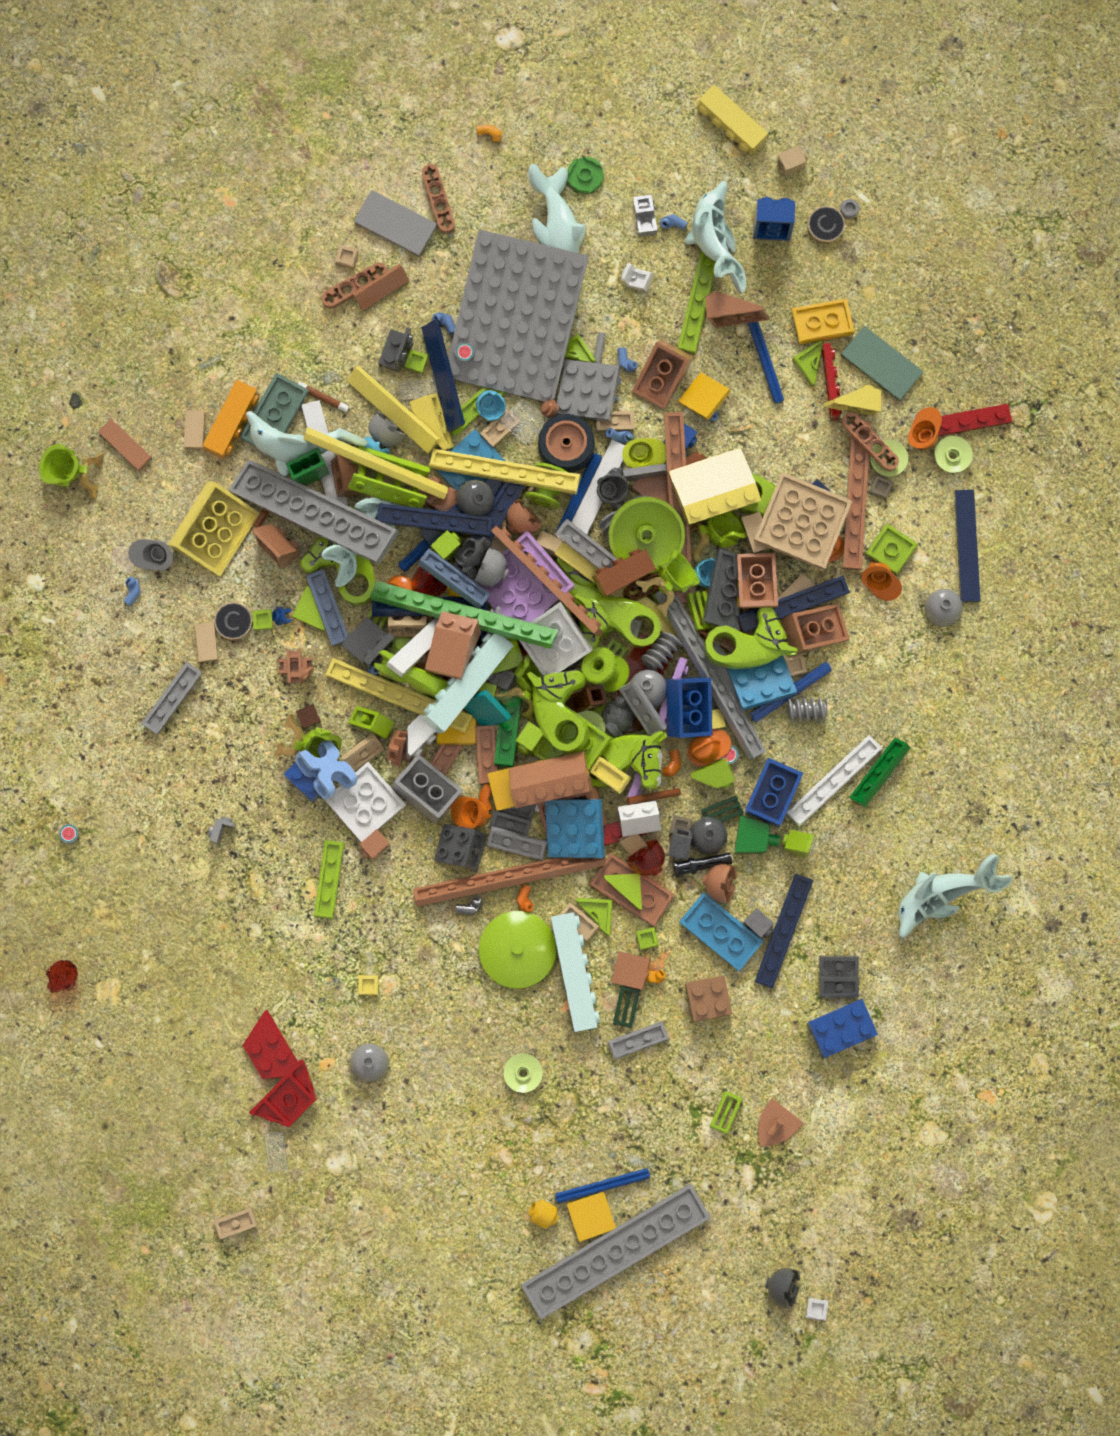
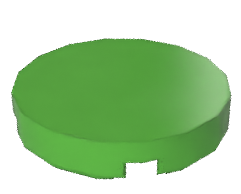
(585, 175)

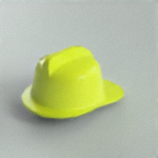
(644, 452)

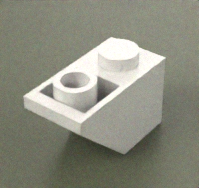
(418, 736)

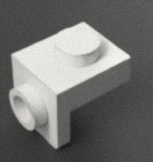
(636, 278)

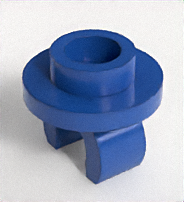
(279, 616)

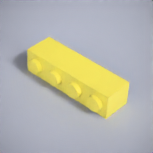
(732, 120)

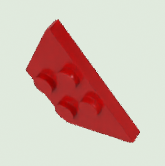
(269, 1049)
(288, 1097)

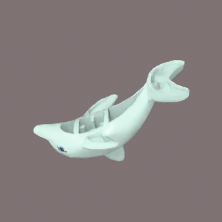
(561, 228)
(714, 236)
(287, 447)
(345, 557)
(934, 892)

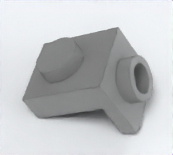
(215, 832)

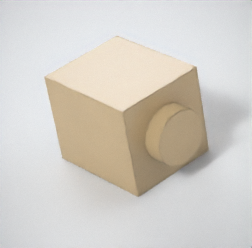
(792, 160)

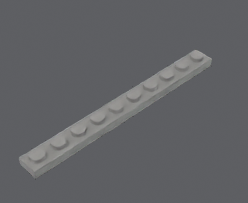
(720, 689)

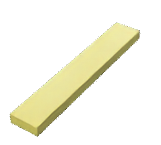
(393, 409)

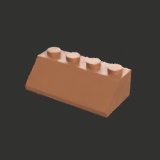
(550, 779)

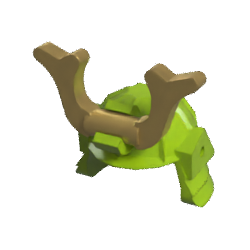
(61, 467)
(720, 531)
(674, 575)
(525, 688)
(306, 742)

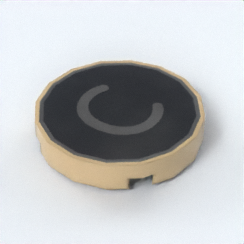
(826, 224)
(233, 621)

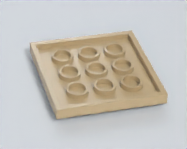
(802, 521)

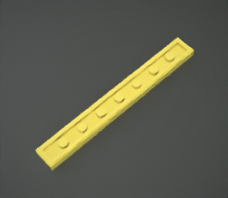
(375, 463)
(505, 471)
(585, 568)
(389, 691)

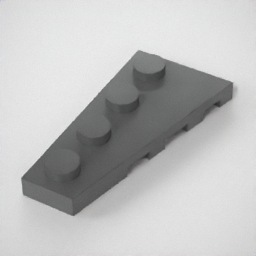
(722, 595)

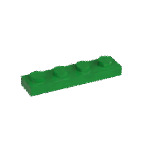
(508, 734)
(880, 772)

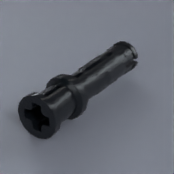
(693, 865)

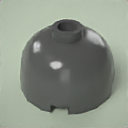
(474, 498)
(708, 835)
(782, 1287)

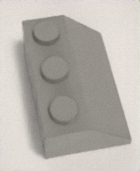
(427, 789)

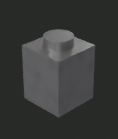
(680, 843)
(759, 923)

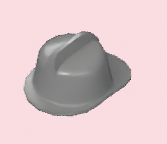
(150, 554)

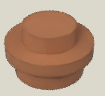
(549, 408)

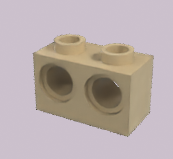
(406, 625)

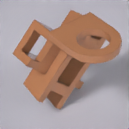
(296, 667)
(397, 748)

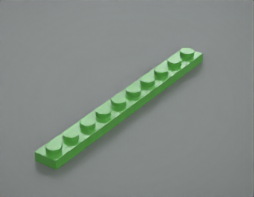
(488, 621)

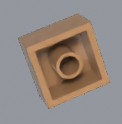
(708, 999)

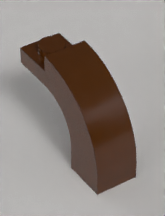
(587, 699)

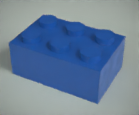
(774, 219)
(689, 707)
(773, 793)
(842, 1028)

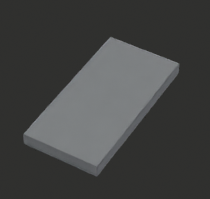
(395, 223)

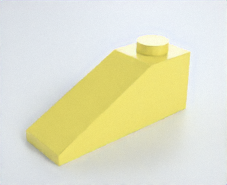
(862, 401)
(430, 413)

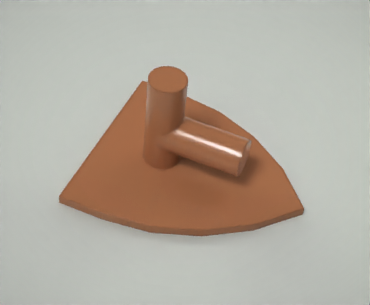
(776, 1124)

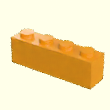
(230, 420)

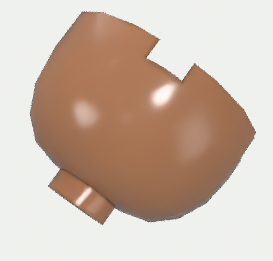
(522, 519)
(719, 882)

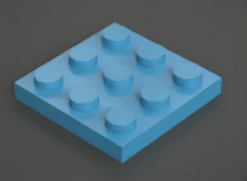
(473, 445)
(762, 683)
(575, 828)

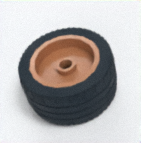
(566, 429)

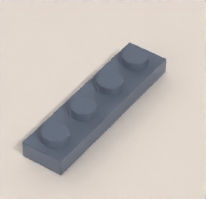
(453, 578)
(327, 607)

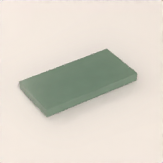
(881, 363)
(278, 405)

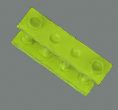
(386, 491)

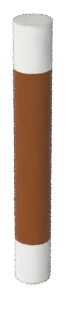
(325, 398)

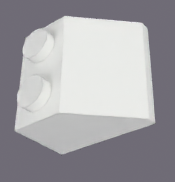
(639, 818)

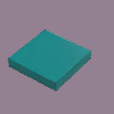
(486, 709)

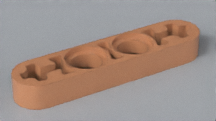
(439, 198)
(353, 283)
(867, 444)

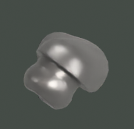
(470, 909)

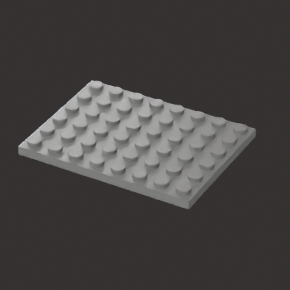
(517, 315)

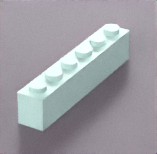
(459, 692)
(574, 971)

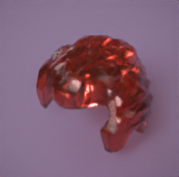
(61, 976)

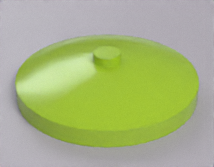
(646, 525)
(517, 949)

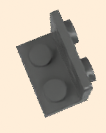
(395, 350)
(367, 642)
(460, 847)

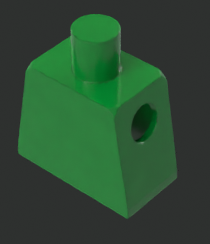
(308, 467)
(754, 837)

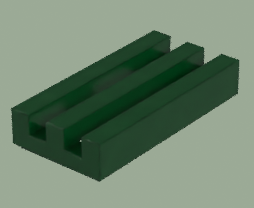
(737, 805)
(622, 1022)

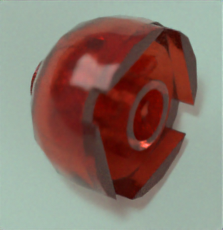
(426, 583)
(648, 859)

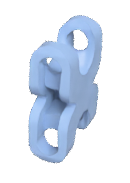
(326, 769)

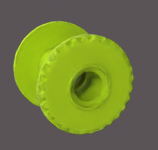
(544, 497)
(605, 669)

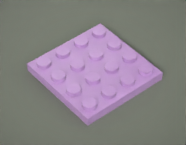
(522, 592)

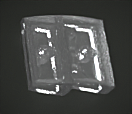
(524, 421)

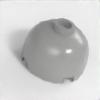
(385, 431)
(492, 569)
(943, 607)
(653, 686)
(369, 1062)

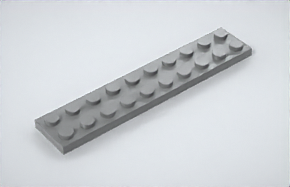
(314, 511)
(615, 1251)

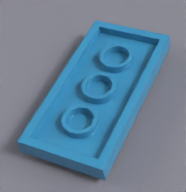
(721, 931)

